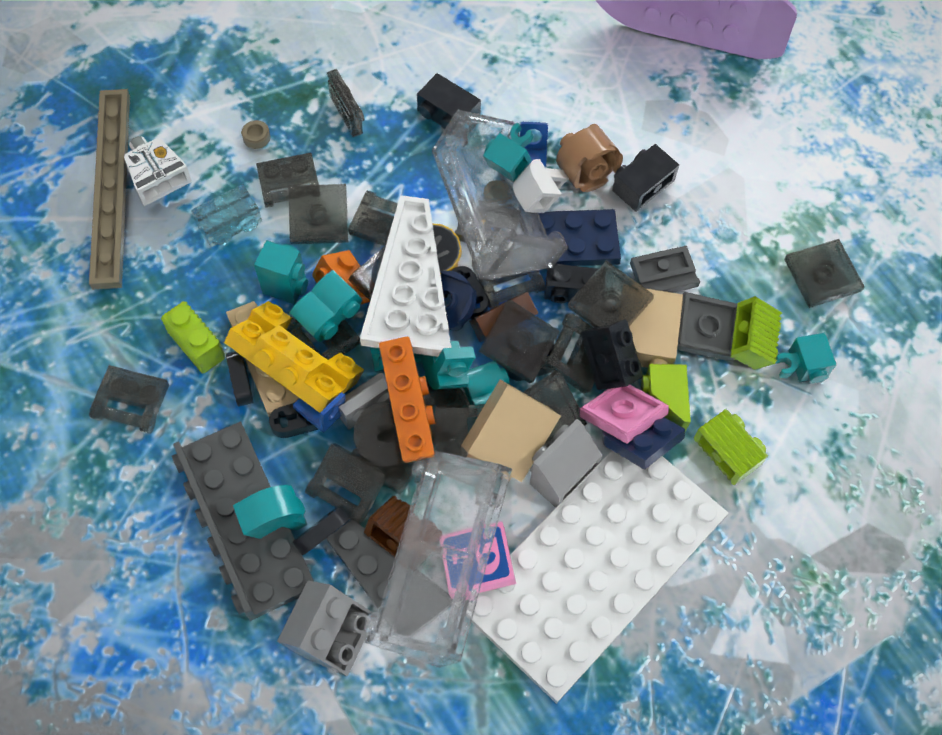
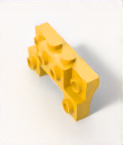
(290, 361)

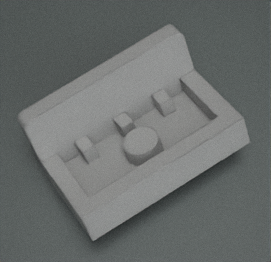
(362, 397)

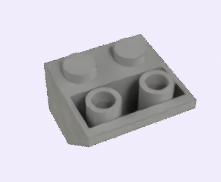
(564, 463)
(326, 627)

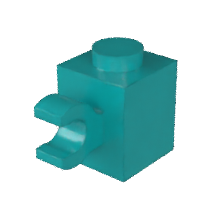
(509, 155)
(809, 358)

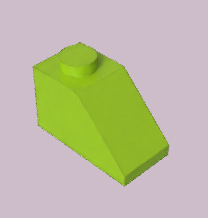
(670, 386)

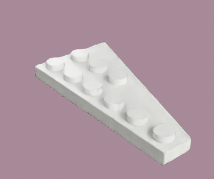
(409, 285)

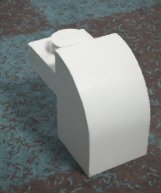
(538, 187)

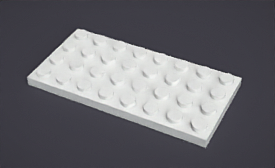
(594, 568)

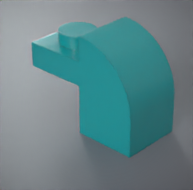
(450, 367)
(270, 510)

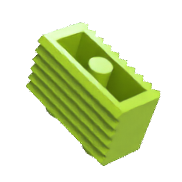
(756, 333)
(193, 337)
(731, 446)

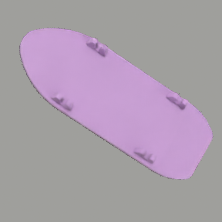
(734, 26)

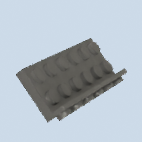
(220, 474)

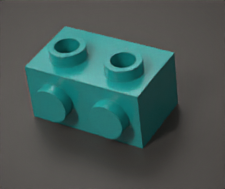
(281, 272)

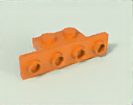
(407, 400)

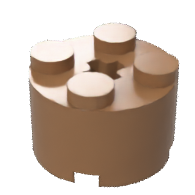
(588, 158)

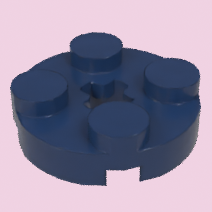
(462, 297)

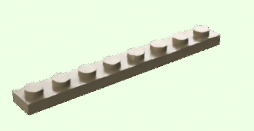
(110, 190)

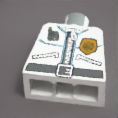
(155, 169)

